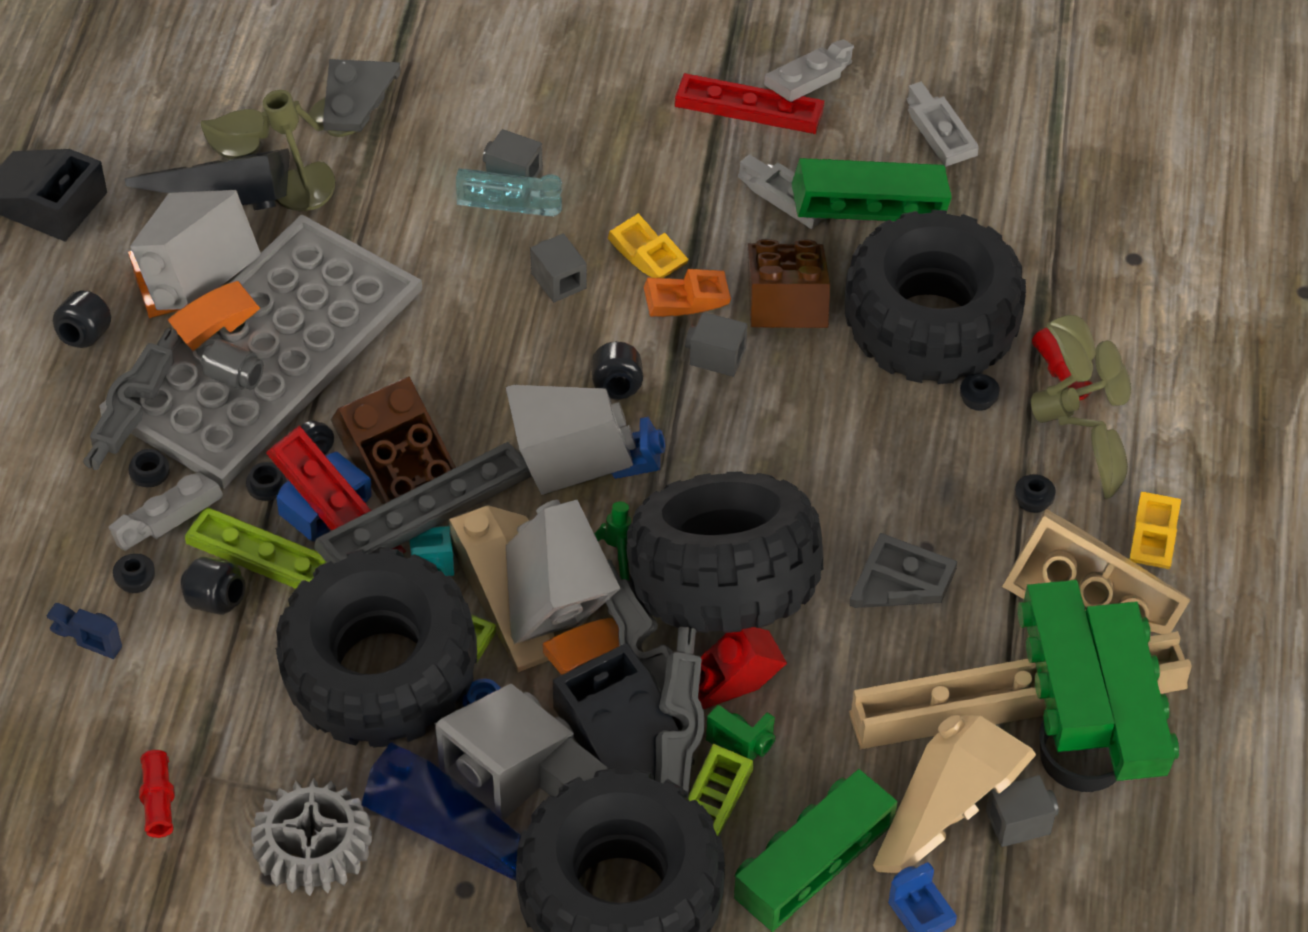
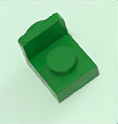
(736, 735)

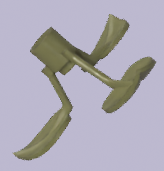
(240, 135)
(1060, 401)

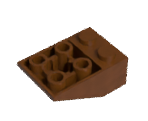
(788, 284)
(392, 440)

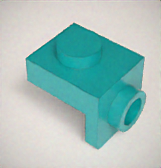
(436, 548)

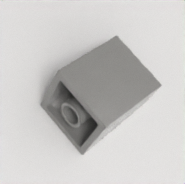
(193, 246)
(569, 434)
(555, 572)
(498, 747)

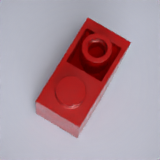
(738, 665)

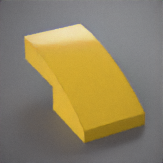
(646, 250)
(1155, 530)

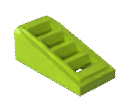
(731, 762)

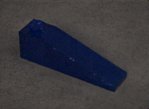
(439, 808)

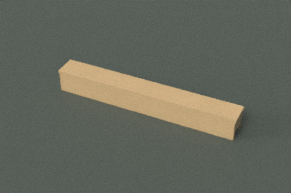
(995, 692)

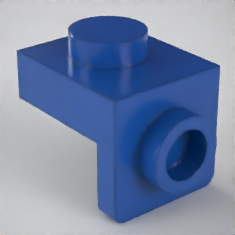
(646, 456)
(919, 901)

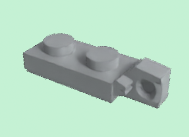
(810, 71)
(940, 126)
(773, 185)
(166, 511)

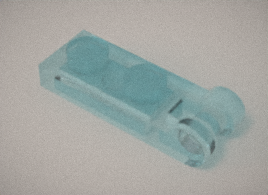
(509, 192)

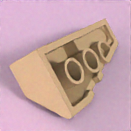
(480, 548)
(1067, 553)
(953, 774)

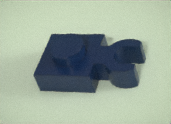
(91, 631)

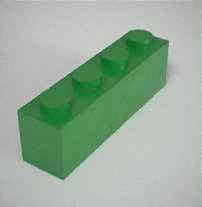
(868, 189)
(1066, 666)
(1141, 736)
(814, 849)

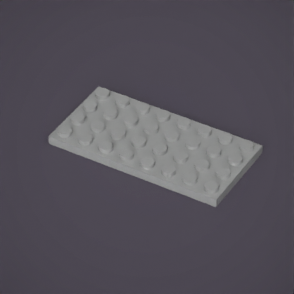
(317, 313)

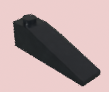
(255, 177)

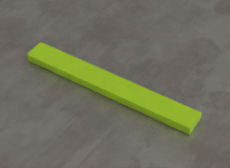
(276, 556)

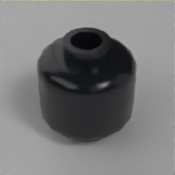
(81, 319)
(617, 369)
(213, 585)

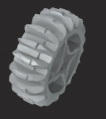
(333, 849)

